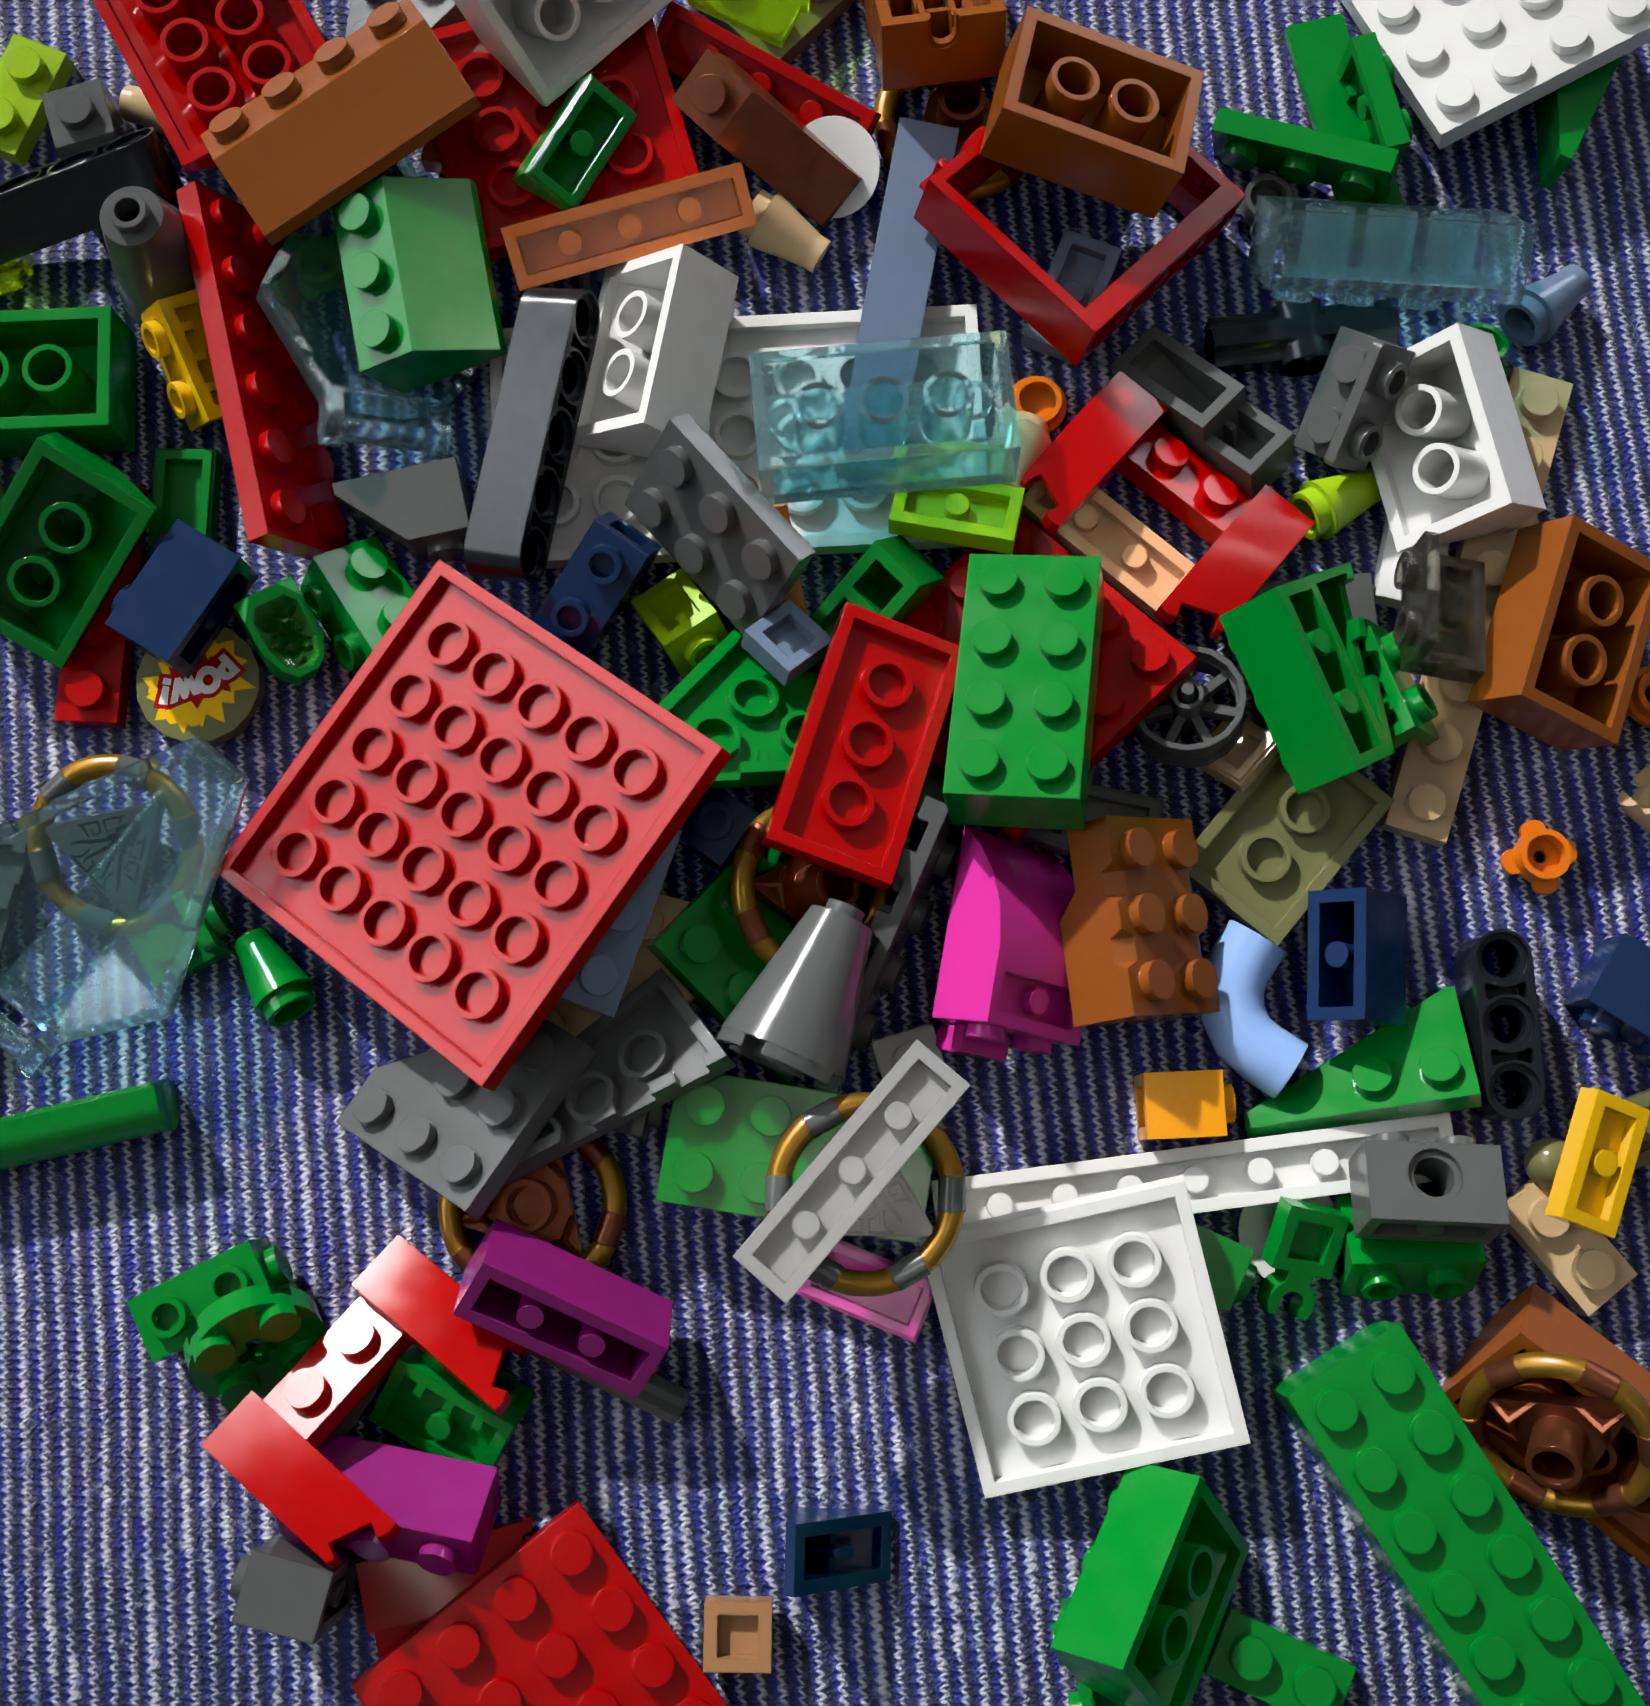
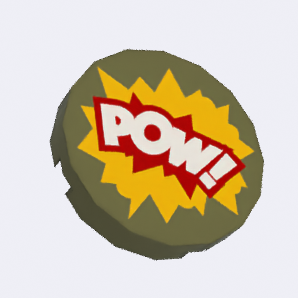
(214, 699)

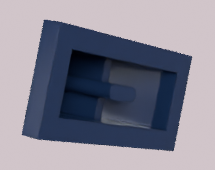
(835, 1549)

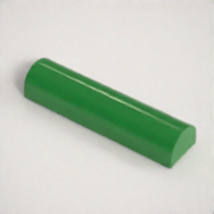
(88, 1123)

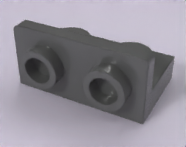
(1354, 399)

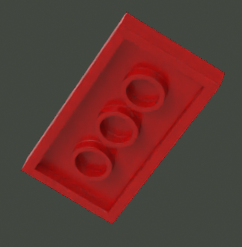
(864, 747)

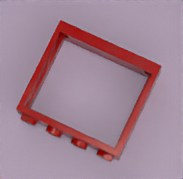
(1201, 196)

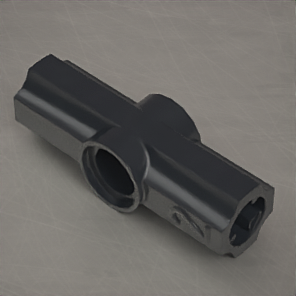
(1292, 335)

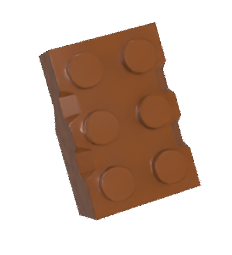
(936, 40)
(1135, 924)

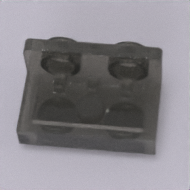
(1440, 613)

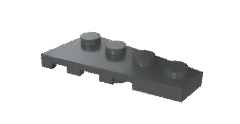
(908, 915)
(641, 1061)

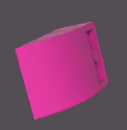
(1005, 952)

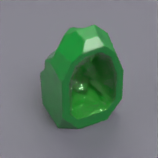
(283, 631)

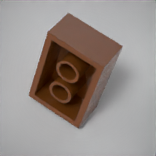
(1092, 113)
(1566, 635)

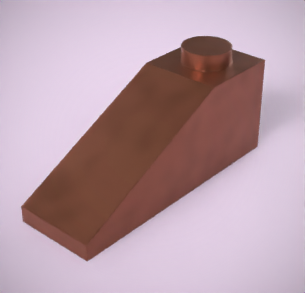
(765, 136)

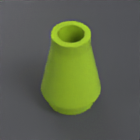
(1336, 501)

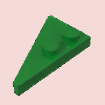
(1382, 1076)

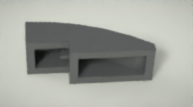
(1209, 411)

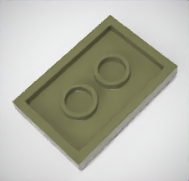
(1279, 845)

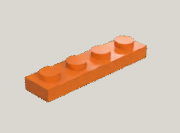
(629, 226)

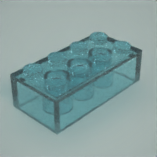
(1390, 253)
(885, 417)

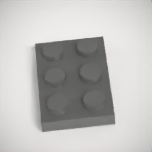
(717, 524)

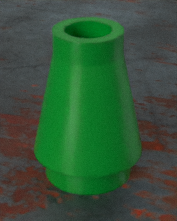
(274, 981)

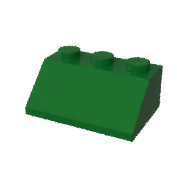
(418, 279)
(63, 543)
(1151, 1590)

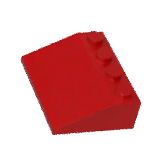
(207, 58)

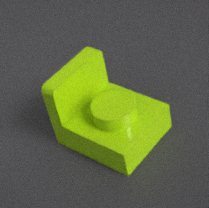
(680, 620)

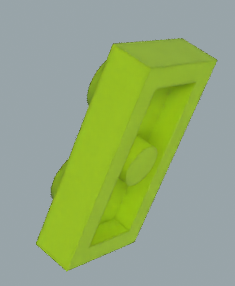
(25, 74)
(962, 516)

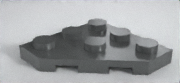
(454, 1130)

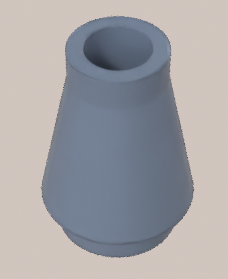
(1545, 306)

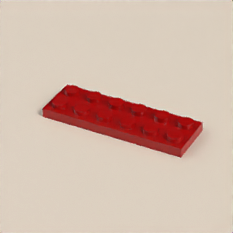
(261, 393)

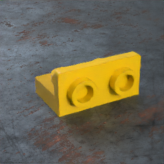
(177, 337)

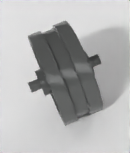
(1188, 709)

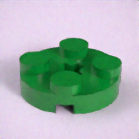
(218, 1350)

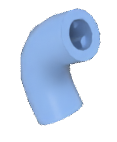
(1243, 1029)

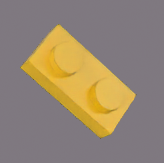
(1597, 1162)

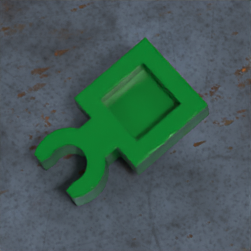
(1300, 1246)

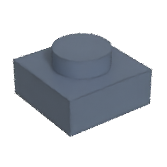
(786, 642)

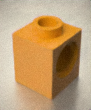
(1183, 1105)

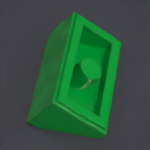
(575, 144)

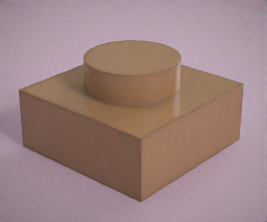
(738, 1634)

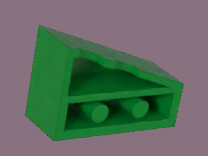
(1311, 677)

